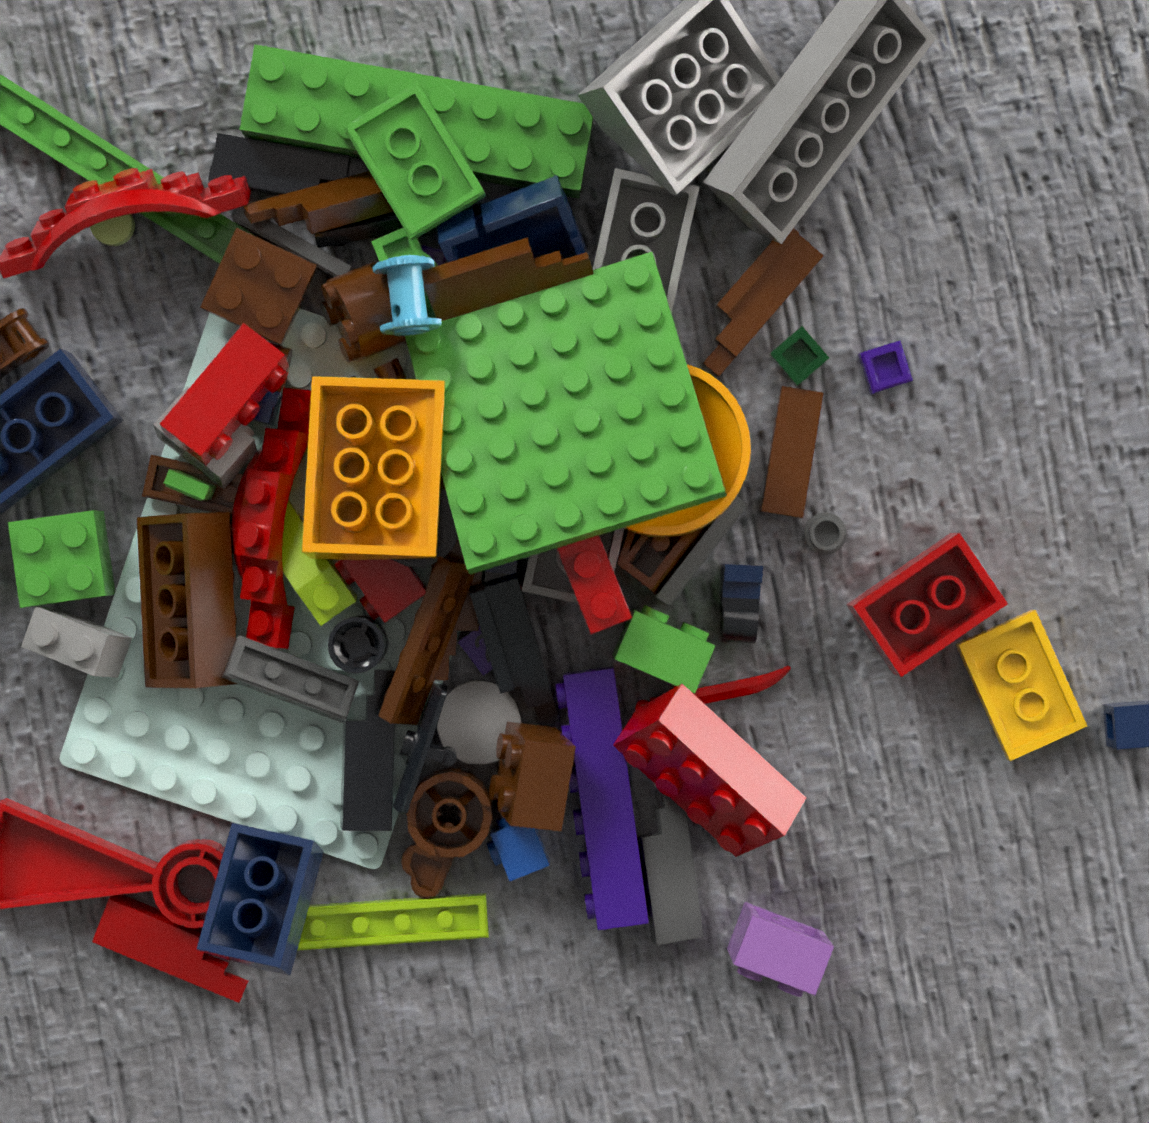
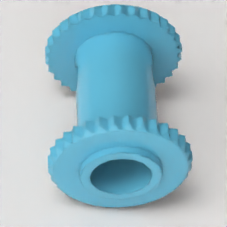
(407, 295)

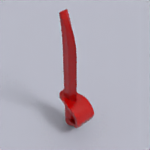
(734, 688)

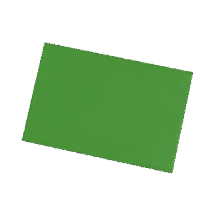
(414, 161)

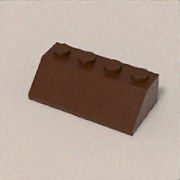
(186, 599)

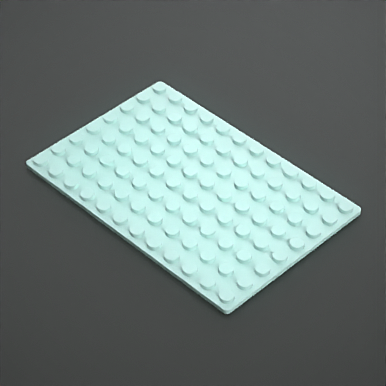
(229, 744)

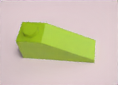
(313, 579)

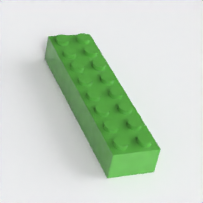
(499, 131)

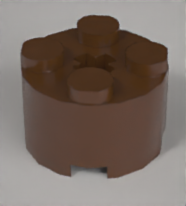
(358, 307)
(450, 837)

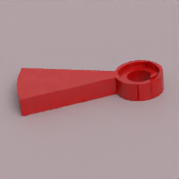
(60, 863)

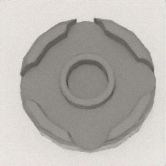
(474, 719)

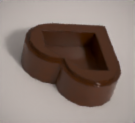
(426, 871)

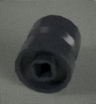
(358, 644)

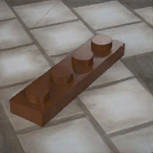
(427, 642)

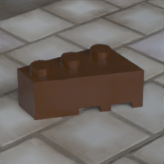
(655, 558)

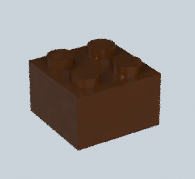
(259, 286)
(532, 776)

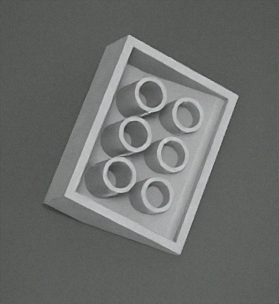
(682, 91)

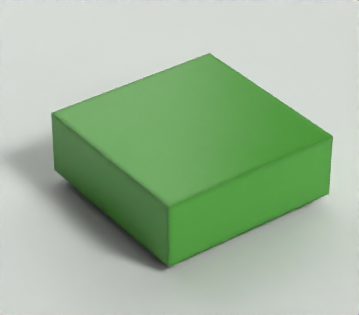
(189, 485)

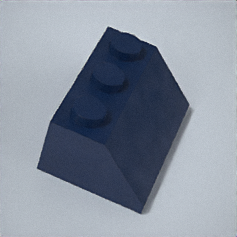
(261, 898)

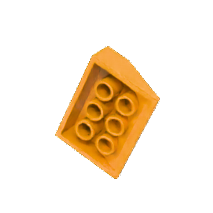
(373, 468)

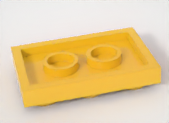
(1021, 685)

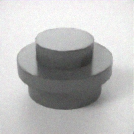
(825, 533)

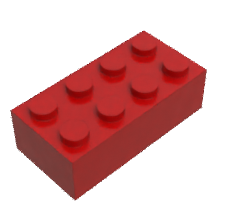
(709, 771)

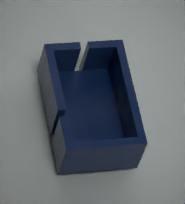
(531, 213)

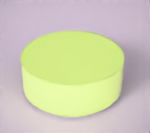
(114, 230)

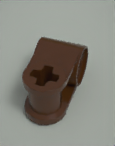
(12, 348)

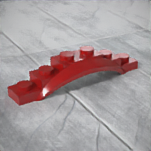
(125, 195)
(260, 519)

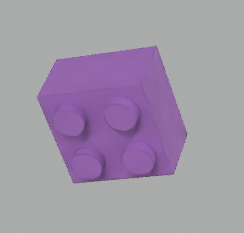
(779, 950)

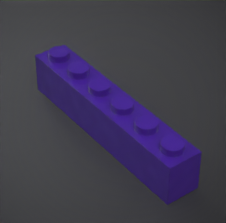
(605, 799)

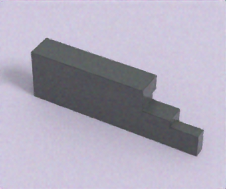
(670, 877)

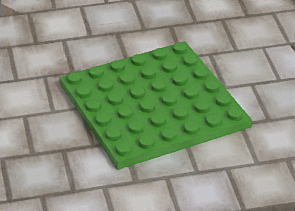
(566, 415)

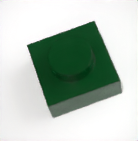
(798, 356)

